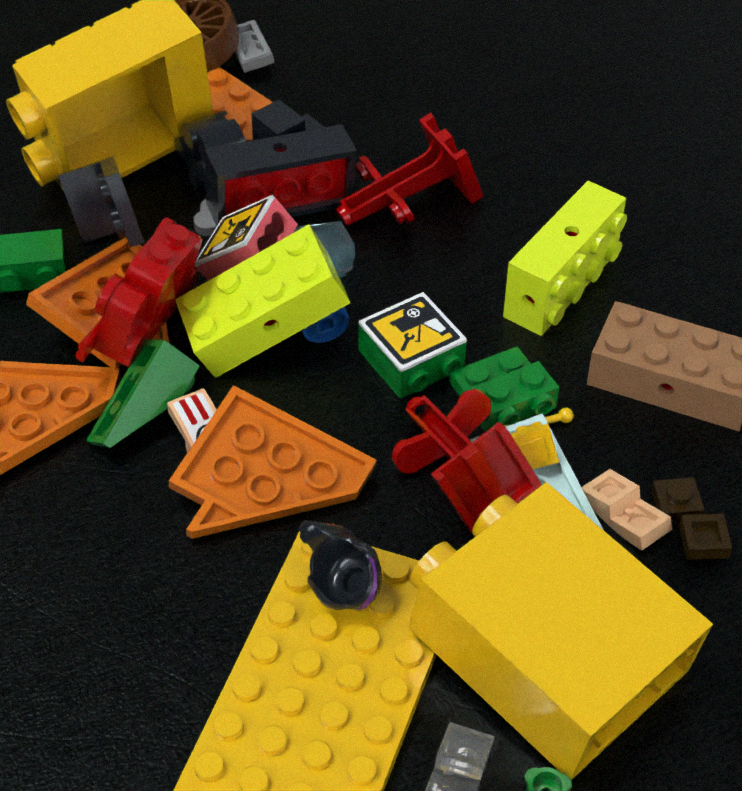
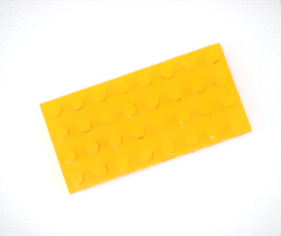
(316, 690)

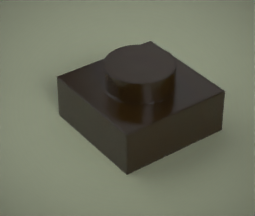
(677, 497)
(705, 536)

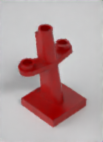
(430, 168)
(476, 469)

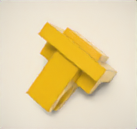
(536, 444)

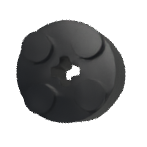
(201, 135)

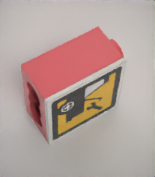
(244, 235)

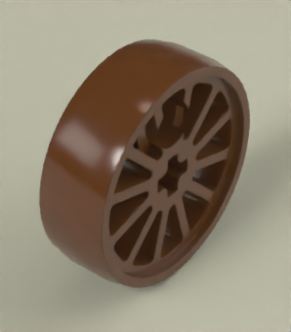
(217, 27)

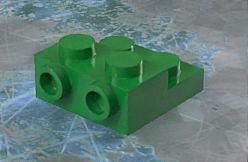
(512, 385)

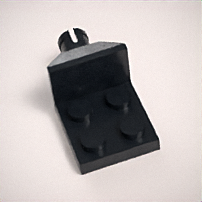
(100, 202)

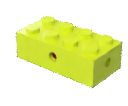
(564, 258)
(261, 301)

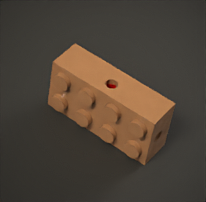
(670, 365)

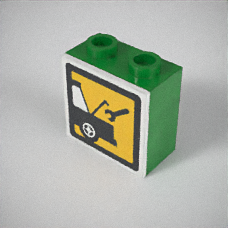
(411, 344)

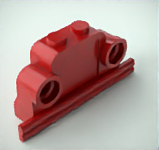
(145, 298)

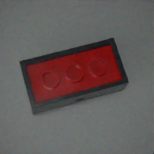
(300, 169)

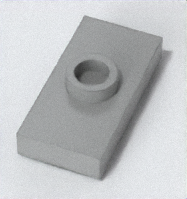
(252, 47)

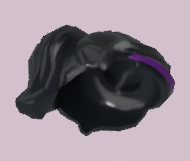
(342, 567)

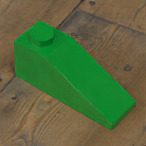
(151, 381)

